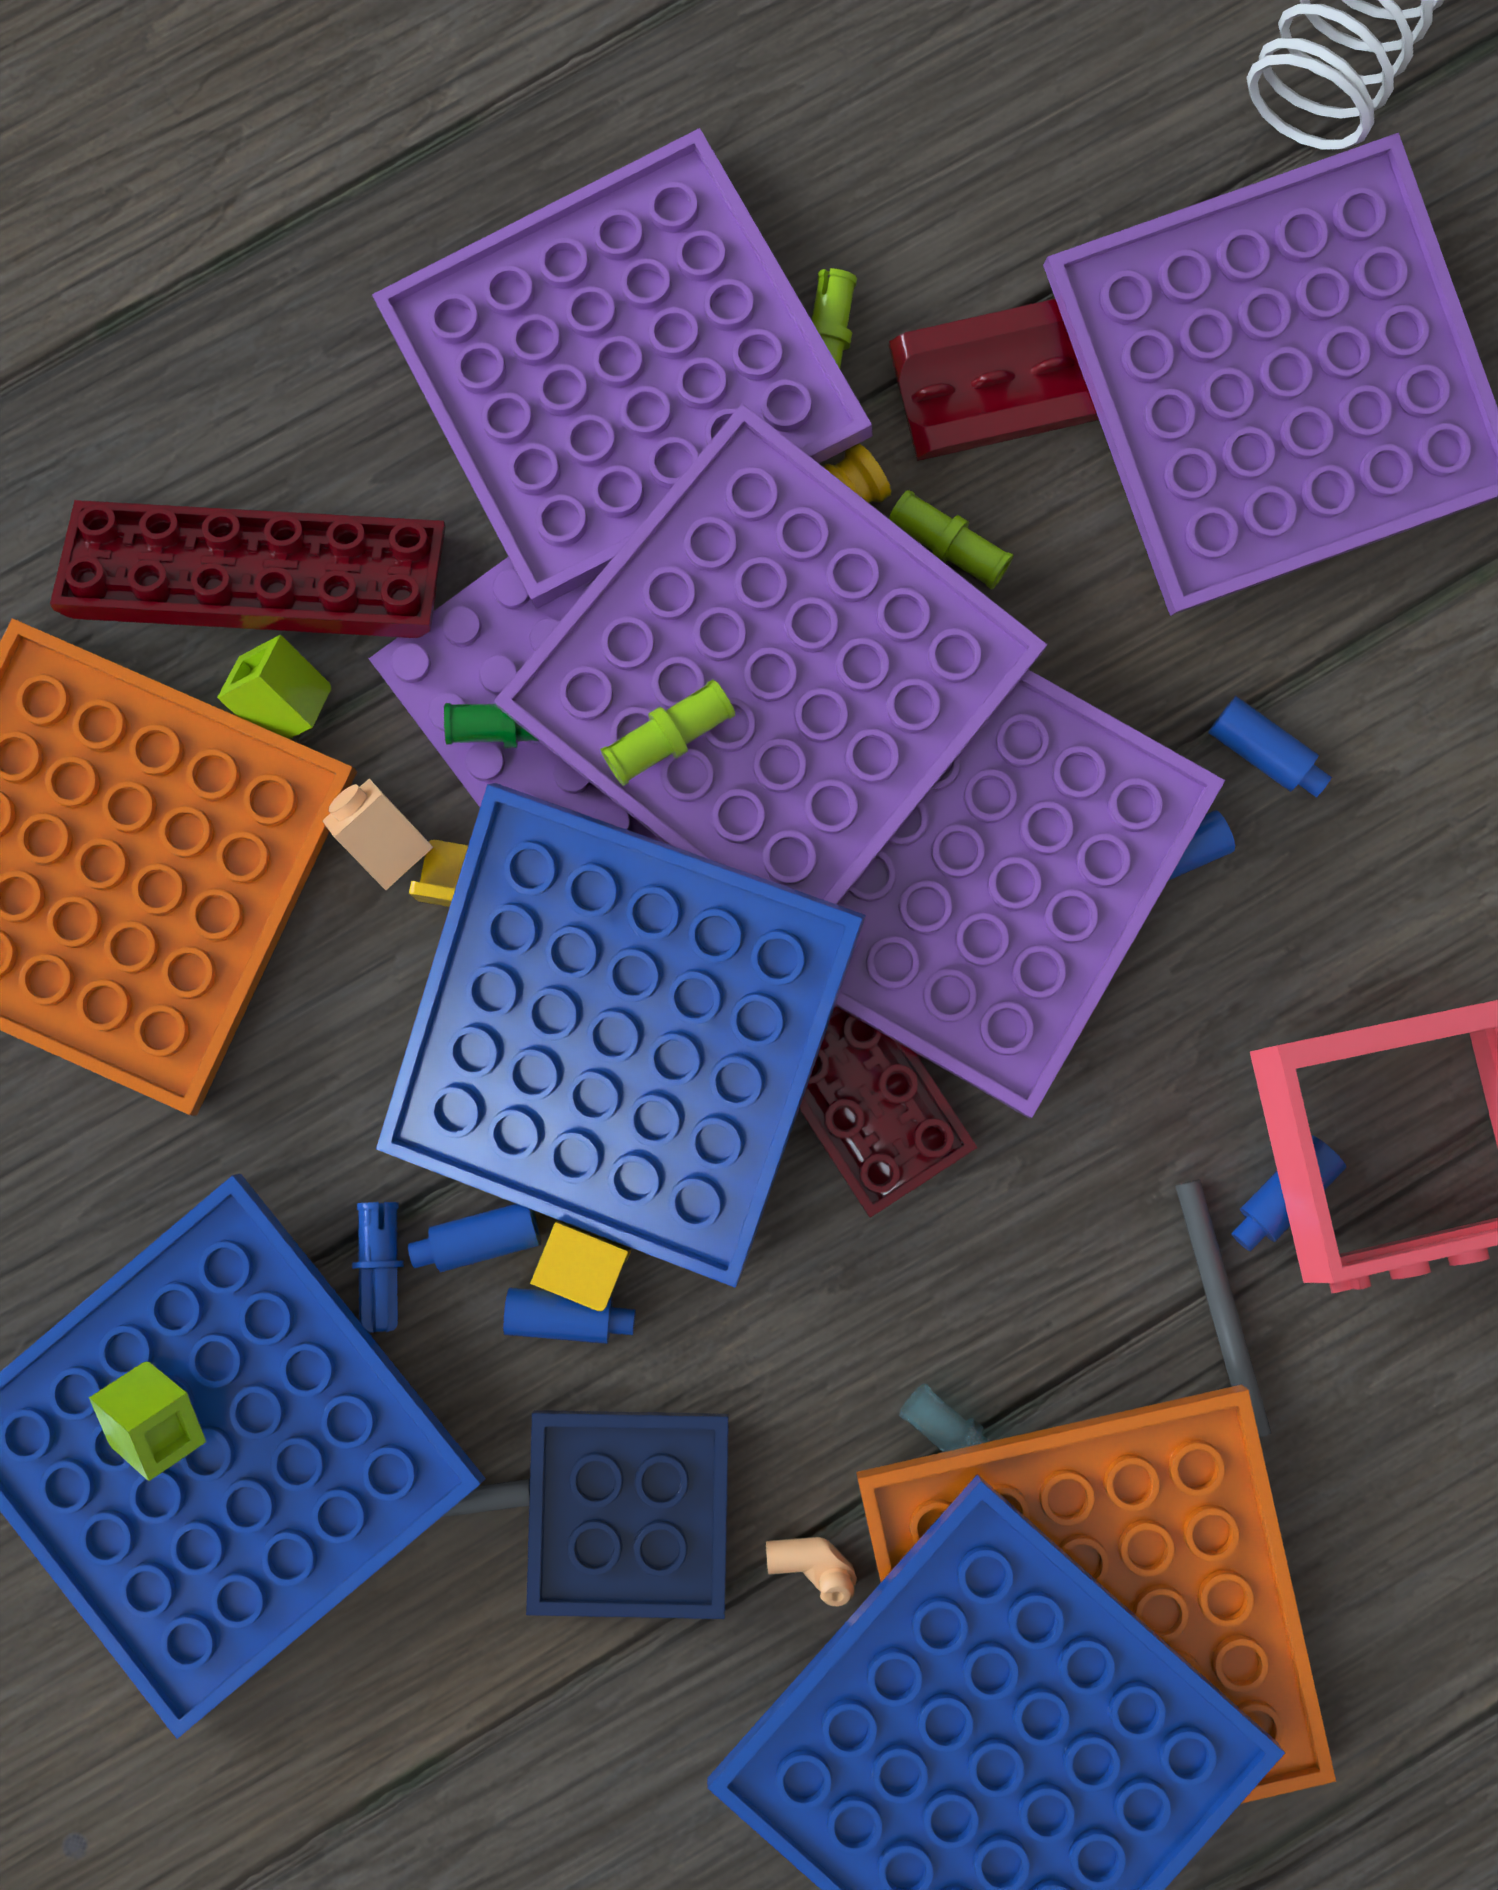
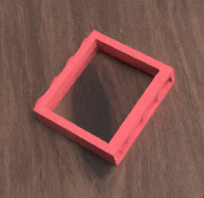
(1298, 1163)

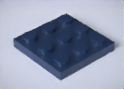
(628, 1514)

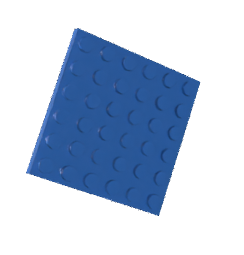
(618, 1032)
(306, 1471)
(993, 1730)

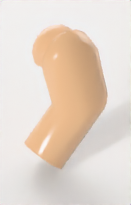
(820, 1564)

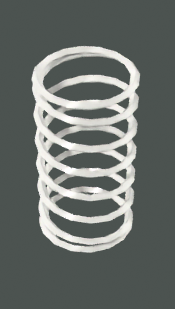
(1346, 77)

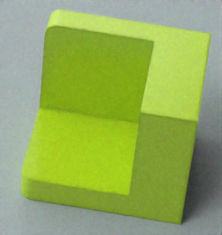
(275, 689)
(148, 1420)

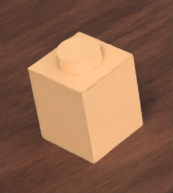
(375, 832)

